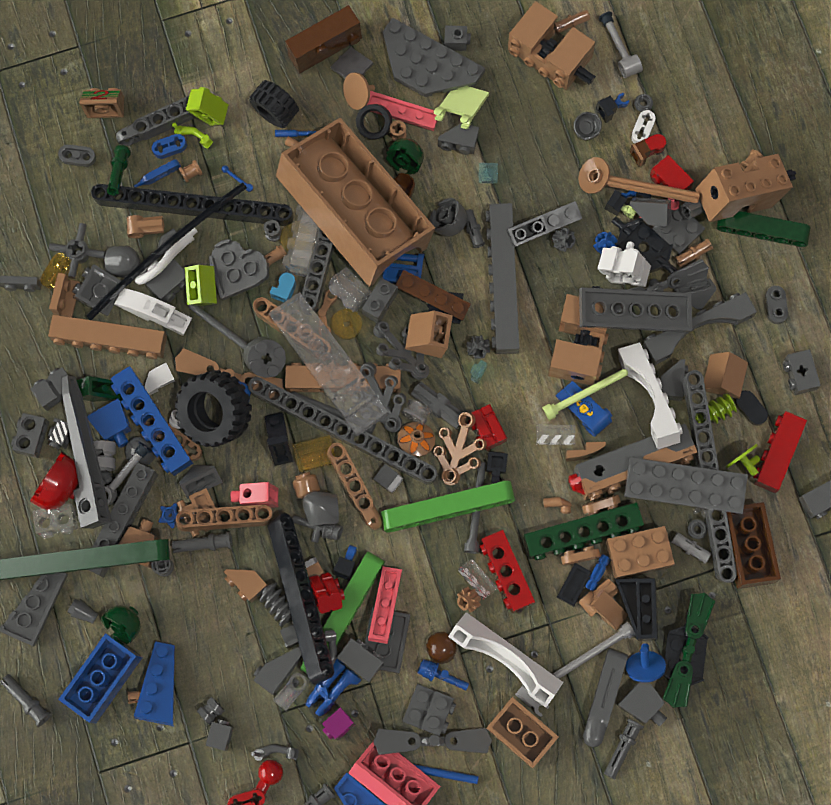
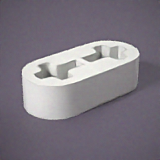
(639, 126)

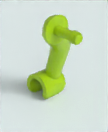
(187, 130)

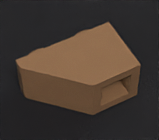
(247, 582)

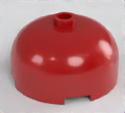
(57, 484)

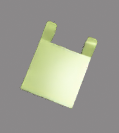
(463, 102)

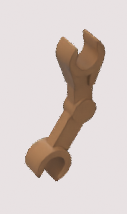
(325, 307)

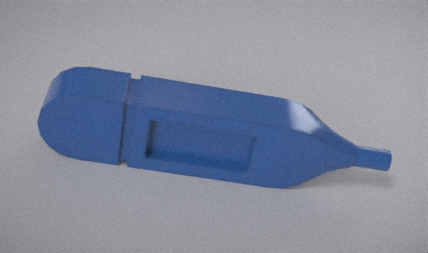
(159, 173)

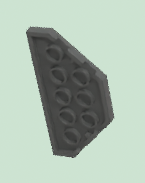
(425, 63)

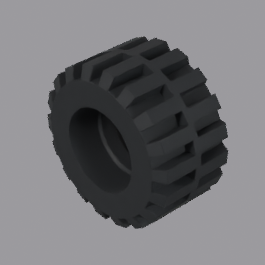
(274, 104)

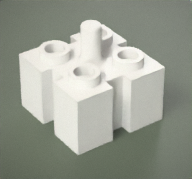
(624, 266)

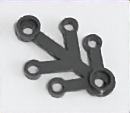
(417, 367)
(385, 399)

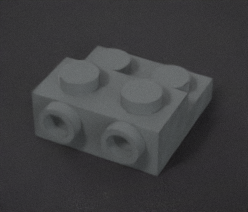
(95, 287)
(429, 710)

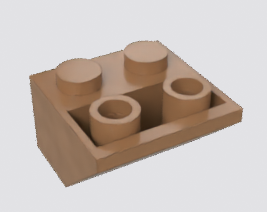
(429, 333)

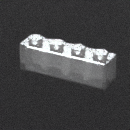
(301, 244)

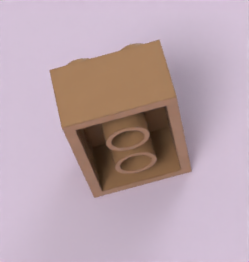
(640, 553)
(522, 732)

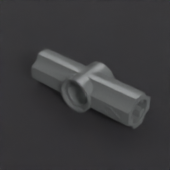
(438, 403)

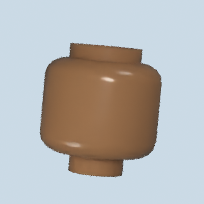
(305, 484)

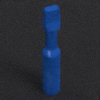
(292, 133)

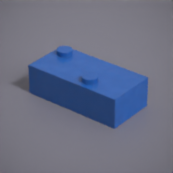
(100, 678)

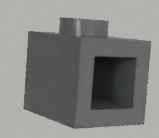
(457, 37)

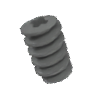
(277, 603)

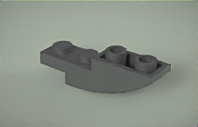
(544, 223)

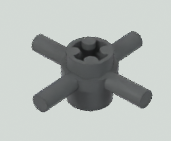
(74, 244)

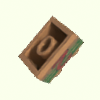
(102, 103)

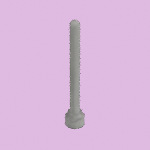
(625, 632)

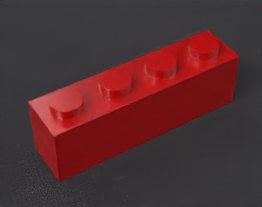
(780, 451)

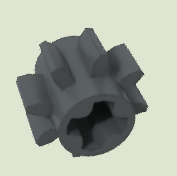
(563, 239)
(478, 347)

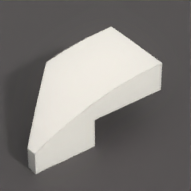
(158, 378)

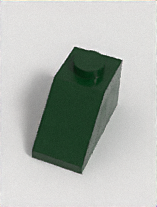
(97, 389)

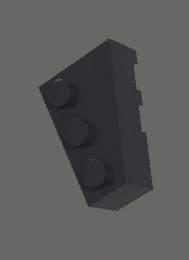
(641, 605)

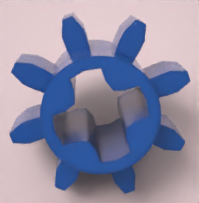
(604, 240)

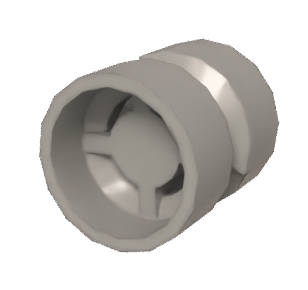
(105, 452)

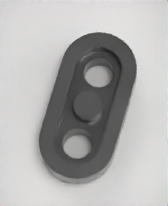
(78, 155)
(776, 303)

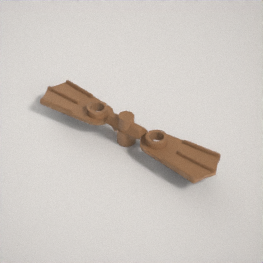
(196, 364)

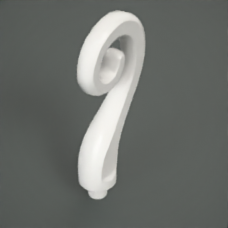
(157, 267)

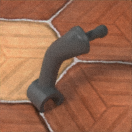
(330, 636)
(261, 753)

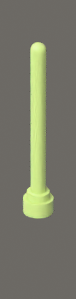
(552, 410)

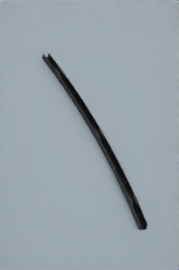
(163, 248)

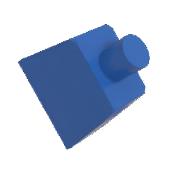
(111, 422)

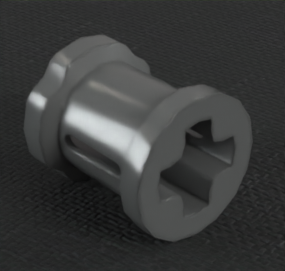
(275, 235)

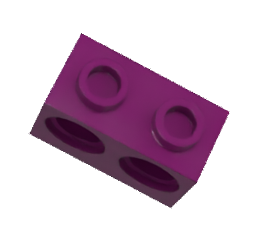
(338, 724)

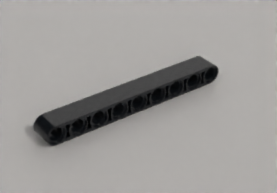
(300, 599)

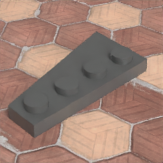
(33, 611)

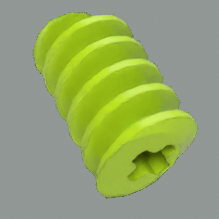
(719, 408)

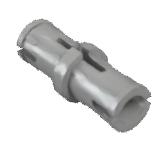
(691, 547)

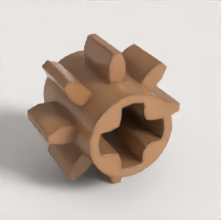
(468, 599)

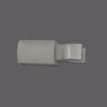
(523, 695)

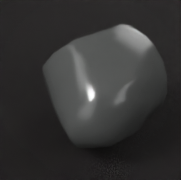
(121, 260)
(321, 508)

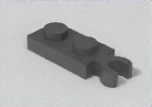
(12, 283)

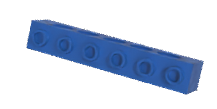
(128, 378)

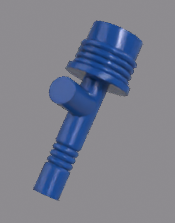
(430, 670)

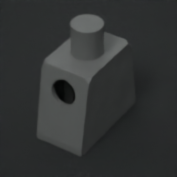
(643, 704)

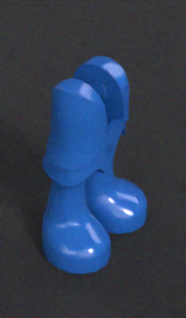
(322, 690)

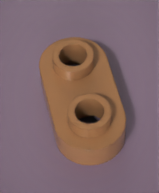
(608, 502)
(572, 557)

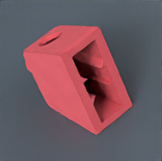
(256, 494)

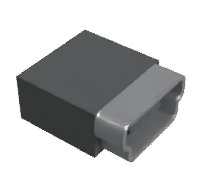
(388, 478)

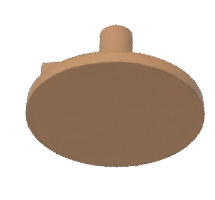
(357, 90)

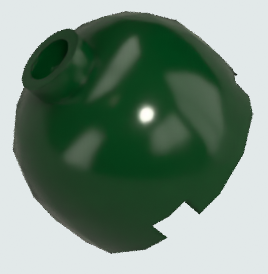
(405, 154)
(123, 622)

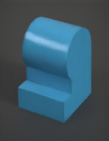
(285, 289)

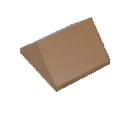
(725, 374)

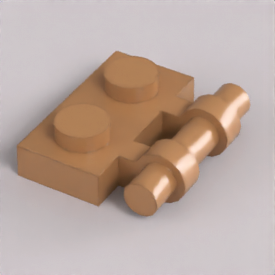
(199, 500)

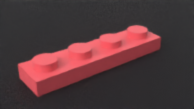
(405, 111)
(385, 605)

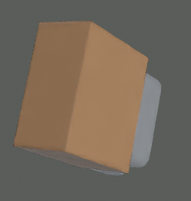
(313, 567)

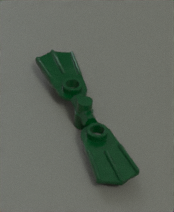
(679, 685)

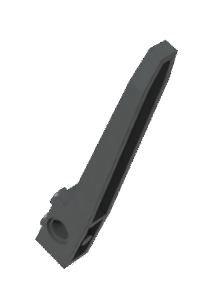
(91, 494)

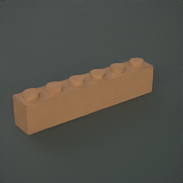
(107, 336)
(301, 380)

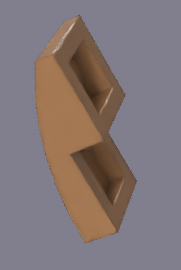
(591, 449)
(609, 609)

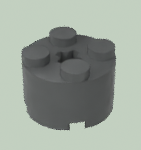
(268, 367)

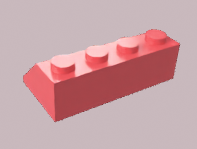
(393, 778)

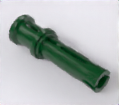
(119, 164)

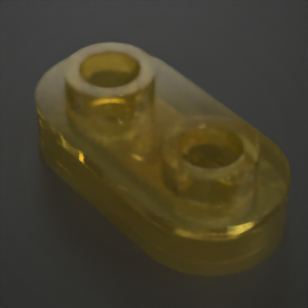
(58, 264)

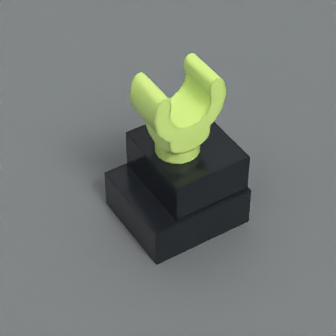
(617, 203)

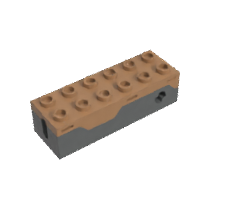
(614, 465)

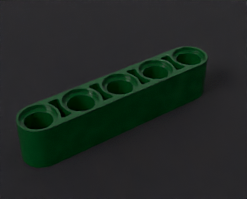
(766, 228)

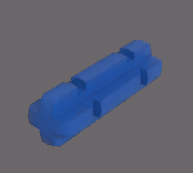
(597, 572)

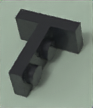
(278, 439)

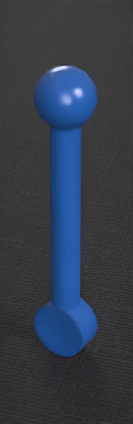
(225, 169)

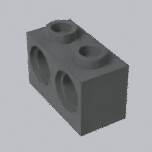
(35, 435)

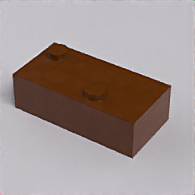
(324, 39)
(753, 547)

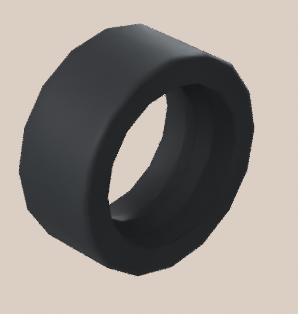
(360, 121)

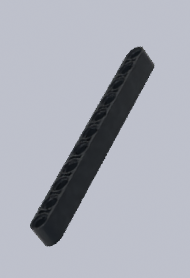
(186, 199)

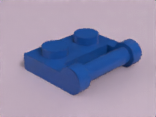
(394, 271)

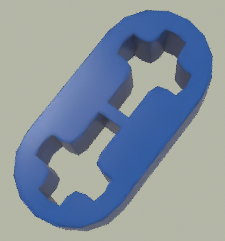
(169, 146)

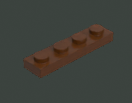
(433, 295)

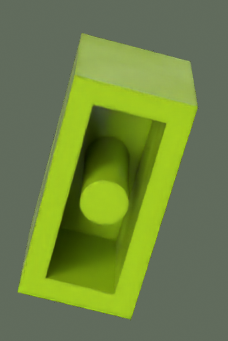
(207, 106)
(200, 285)

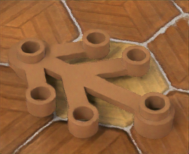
(457, 452)

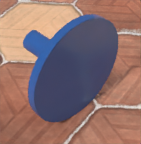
(645, 665)

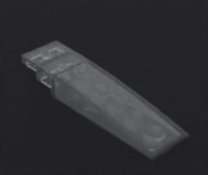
(328, 364)

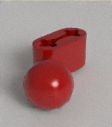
(269, 773)

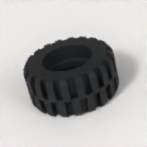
(193, 414)

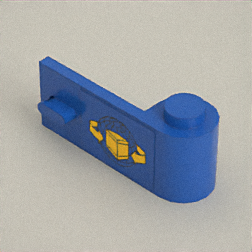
(587, 410)

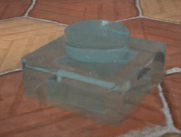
(488, 172)
(478, 370)

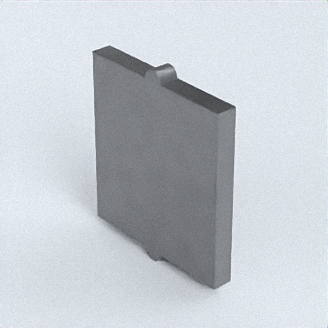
(351, 62)

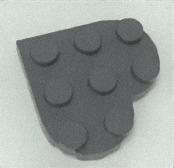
(237, 268)

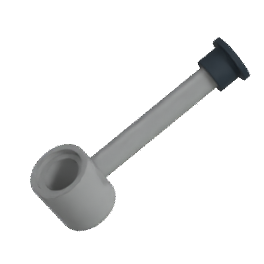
(629, 64)
(141, 451)

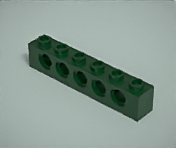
(629, 512)

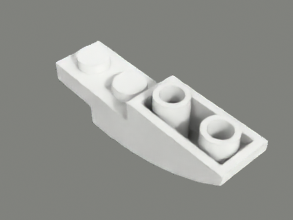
(154, 310)

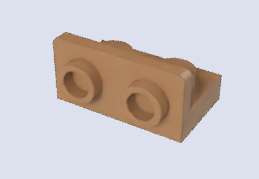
(62, 298)

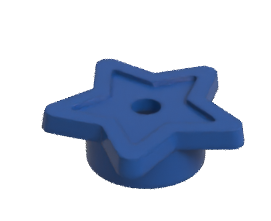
(165, 515)

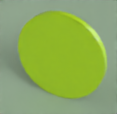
(748, 463)

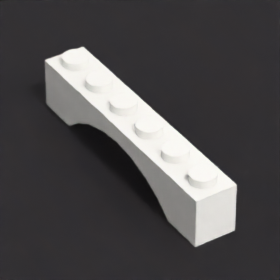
(663, 424)
(475, 636)

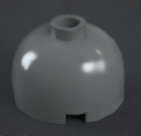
(449, 218)

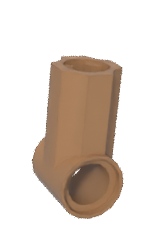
(139, 226)
(608, 586)

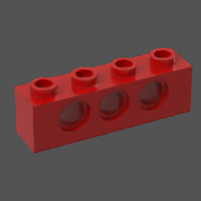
(499, 541)

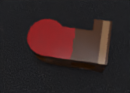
(650, 146)

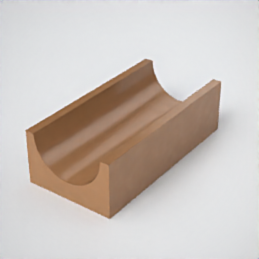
(353, 200)

